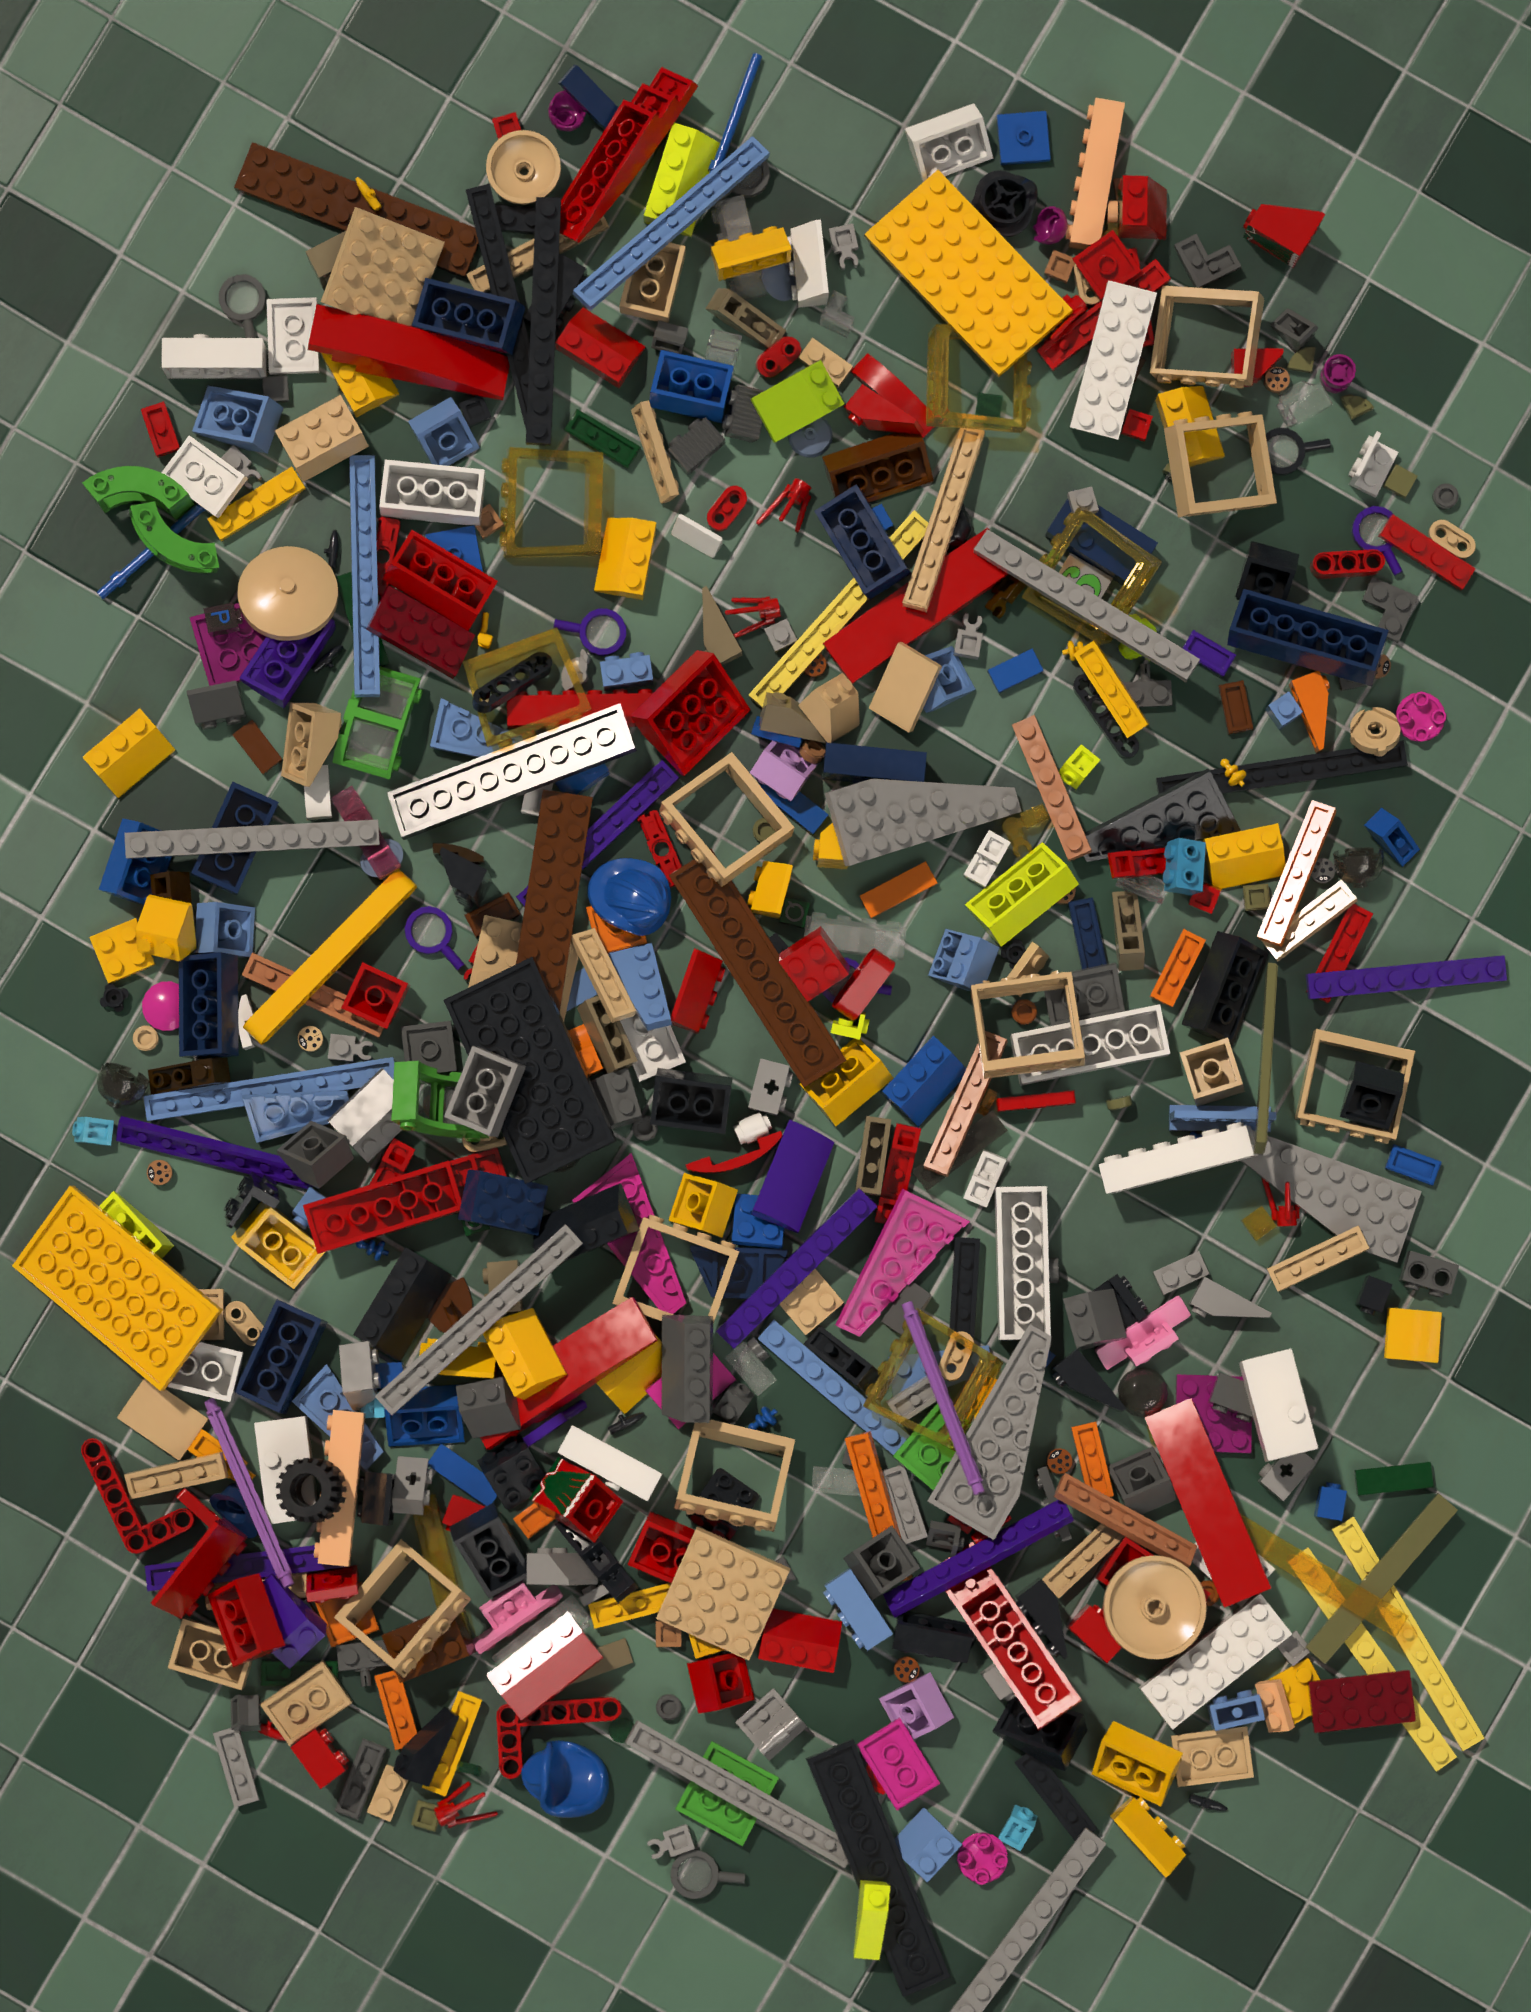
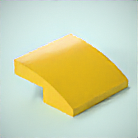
(1412, 1335)

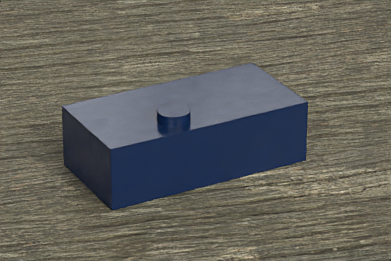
(469, 315)
(862, 542)
(1097, 549)
(863, 763)
(239, 809)
(208, 1006)
(280, 1357)

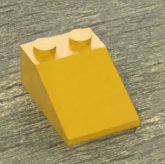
(277, 1244)

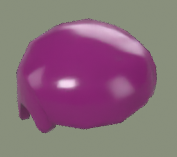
(565, 112)
(1050, 225)

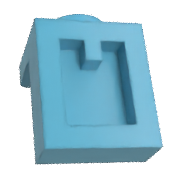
(93, 1131)
(373, 1409)
(1018, 1827)

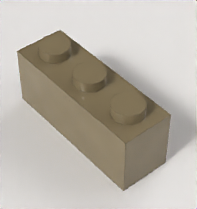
(607, 1037)
(873, 1155)

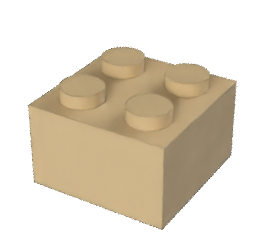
(1212, 1072)

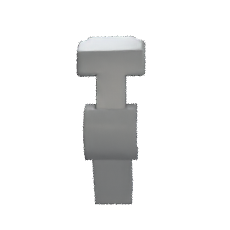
(581, 666)

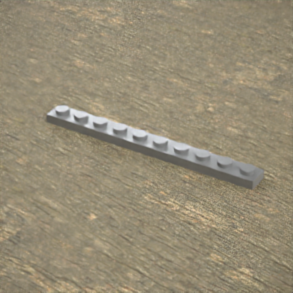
(1086, 605)
(251, 839)
(478, 1320)
(736, 1791)
(1030, 1923)

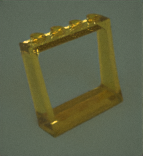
(937, 390)
(592, 510)
(1129, 593)
(515, 650)
(969, 1399)

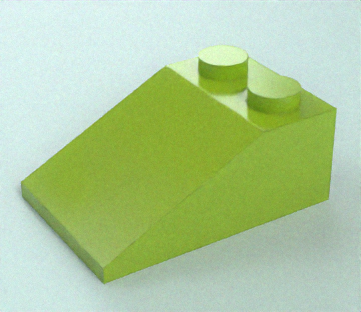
(797, 401)

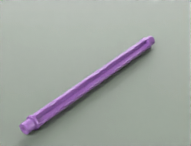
(942, 1397)
(249, 1493)

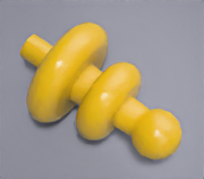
(1073, 649)
(1231, 771)

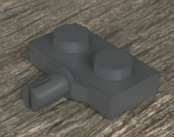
(1148, 691)
(360, 1659)

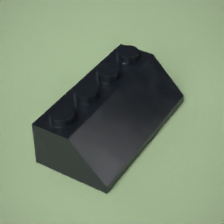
(466, 878)
(1225, 987)
(593, 1220)
(402, 1304)

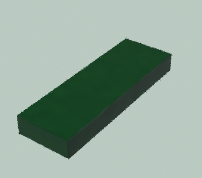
(602, 439)
(1393, 1478)
(278, 1674)

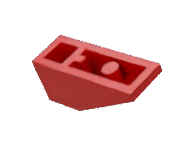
(879, 414)

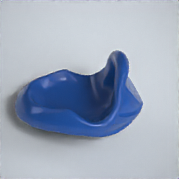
(630, 895)
(566, 1779)

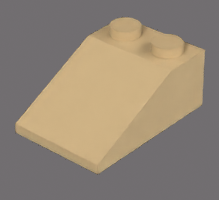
(308, 740)

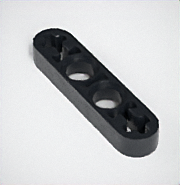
(509, 679)
(1102, 718)

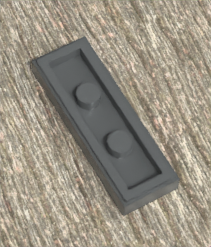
(360, 1779)

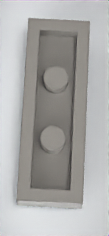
(904, 1504)
(236, 1767)

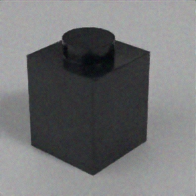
(1373, 1295)

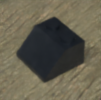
(1268, 571)
(1372, 1095)

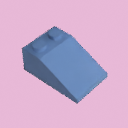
(238, 418)

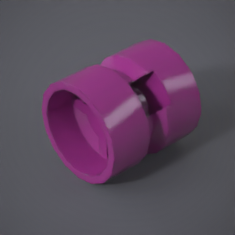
(1337, 373)

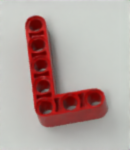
(127, 1505)
(547, 1718)

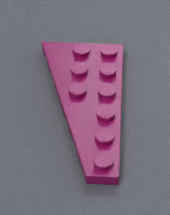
(902, 1251)
(653, 1265)

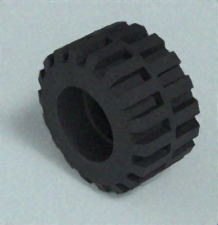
(330, 1494)

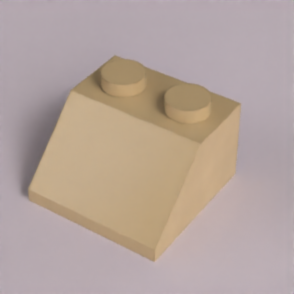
(833, 708)

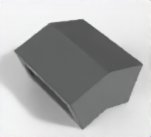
(669, 337)
(246, 1713)

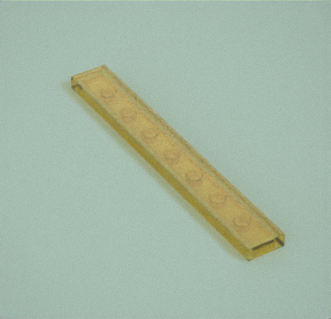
(1325, 1580)

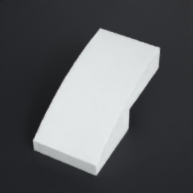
(318, 796)
(986, 859)
(244, 1013)
(984, 1178)

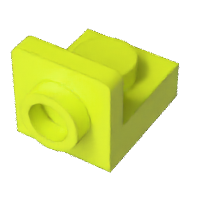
(1078, 766)
(846, 1028)

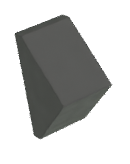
(1294, 329)

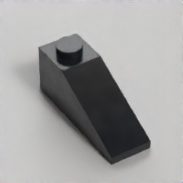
(842, 1358)
(424, 1751)

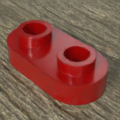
(778, 356)
(726, 508)

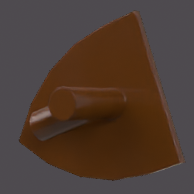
(451, 1305)

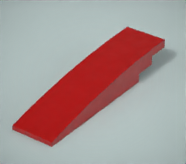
(623, 151)
(407, 353)
(876, 633)
(395, 1202)
(587, 1358)
(1208, 1503)
(1013, 1646)

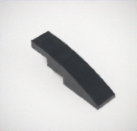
(600, 1563)

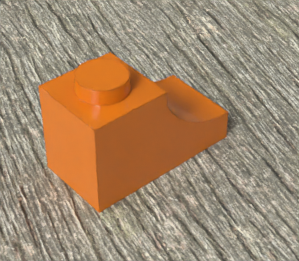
(586, 1050)

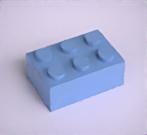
(857, 1610)

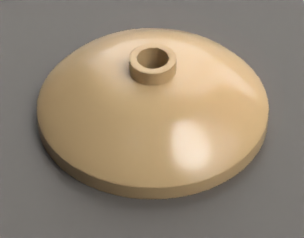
(520, 151)

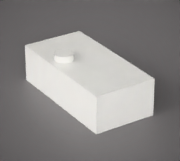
(214, 358)
(432, 492)
(1278, 1405)
(279, 1445)
(610, 1463)

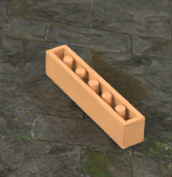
(1096, 175)
(345, 1453)

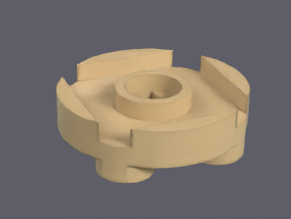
(1375, 743)

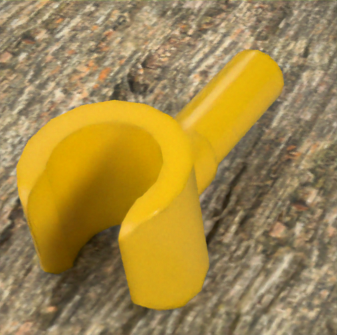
(484, 639)

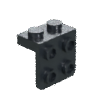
(253, 1186)
(1130, 1308)
(511, 1472)
(729, 1490)

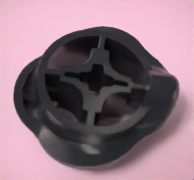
(1022, 189)

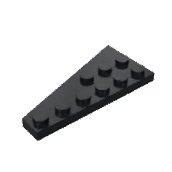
(1185, 811)

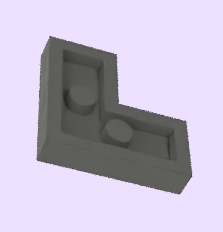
(1202, 267)
(1394, 602)

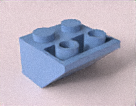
(963, 959)

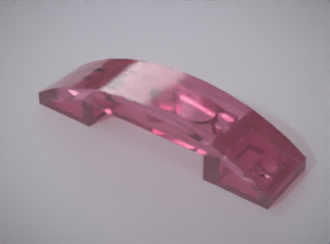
(379, 856)

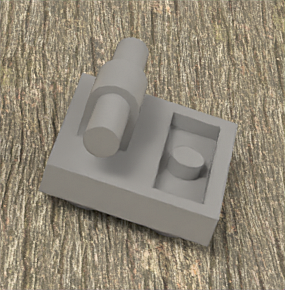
(771, 1724)

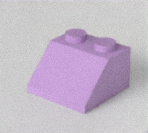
(782, 769)
(918, 1706)

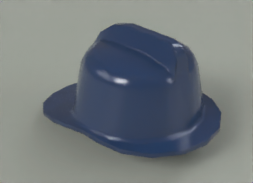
(233, 1508)

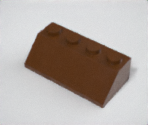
(880, 466)

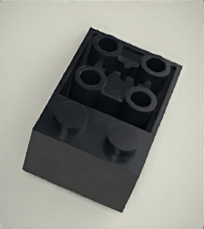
(1044, 1610)

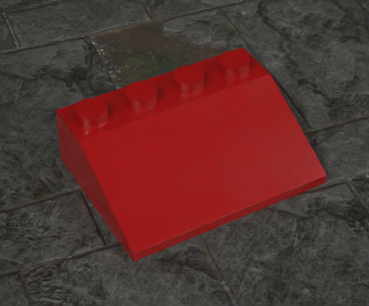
(691, 711)
(200, 1569)

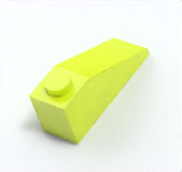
(136, 1224)
(871, 1919)

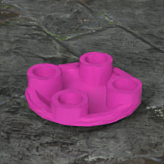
(1420, 716)
(162, 1006)
(982, 1857)

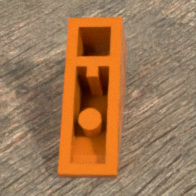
(1312, 697)

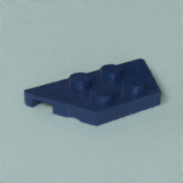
(749, 1272)

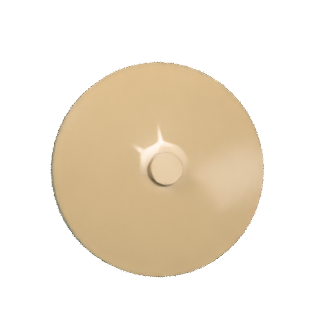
(288, 593)
(1154, 1607)

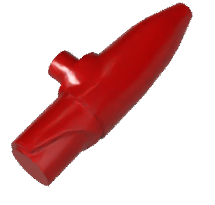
(268, 1730)

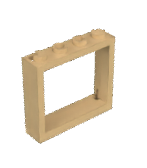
(1210, 297)
(1181, 472)
(757, 796)
(1360, 1045)
(1030, 1063)
(680, 1232)
(745, 1438)
(378, 1583)

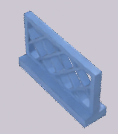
(1213, 1117)

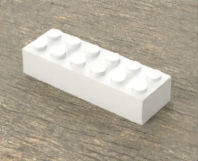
(1113, 359)
(1106, 1041)
(1179, 1159)
(1022, 1260)
(1215, 1660)

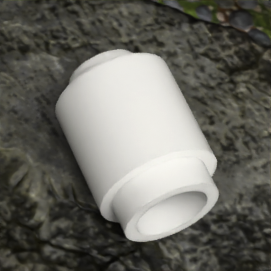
(752, 1128)

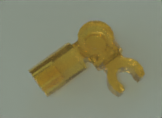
(1013, 827)

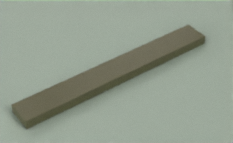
(1266, 1058)
(1384, 1575)

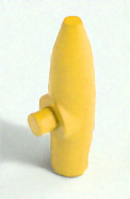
(369, 194)

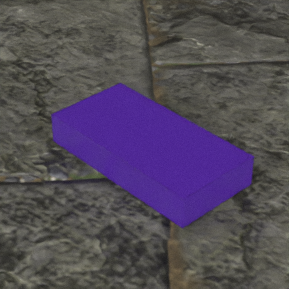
(1210, 653)

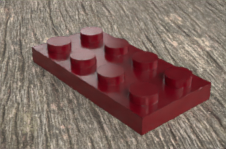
(420, 632)
(1361, 1701)

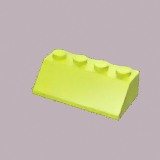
(680, 169)
(1022, 894)

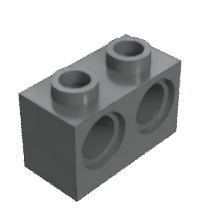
(1429, 1267)

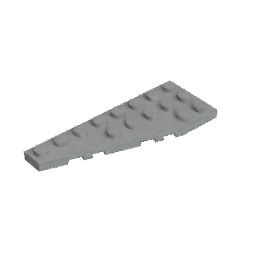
(897, 814)
(1340, 1195)
(998, 1441)

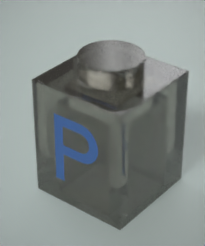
(223, 619)

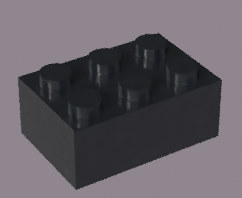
(691, 1100)
(490, 1550)

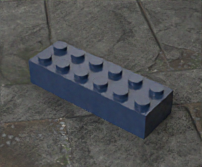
(1307, 637)

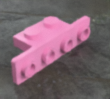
(1146, 1336)
(511, 1610)

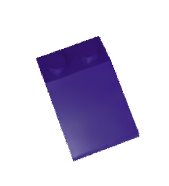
(296, 1621)

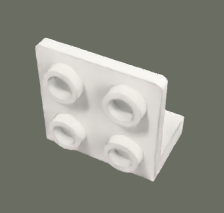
(1374, 466)

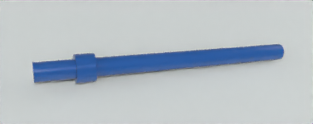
(736, 111)
(118, 579)

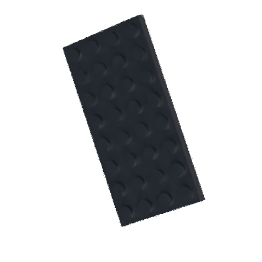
(555, 1105)

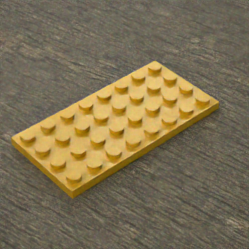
(968, 273)
(117, 1288)

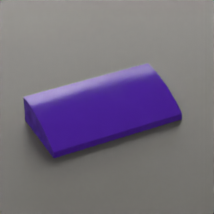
(282, 665)
(793, 1176)

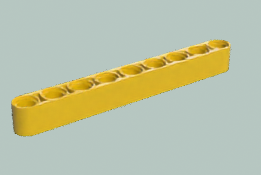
(329, 956)

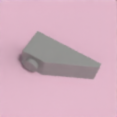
(1220, 1302)

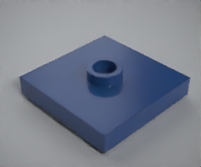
(1023, 138)
(461, 543)

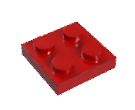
(1106, 261)
(332, 1584)

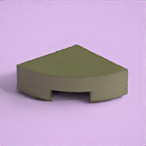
(1302, 360)
(1356, 406)

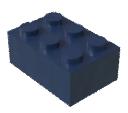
(503, 1202)

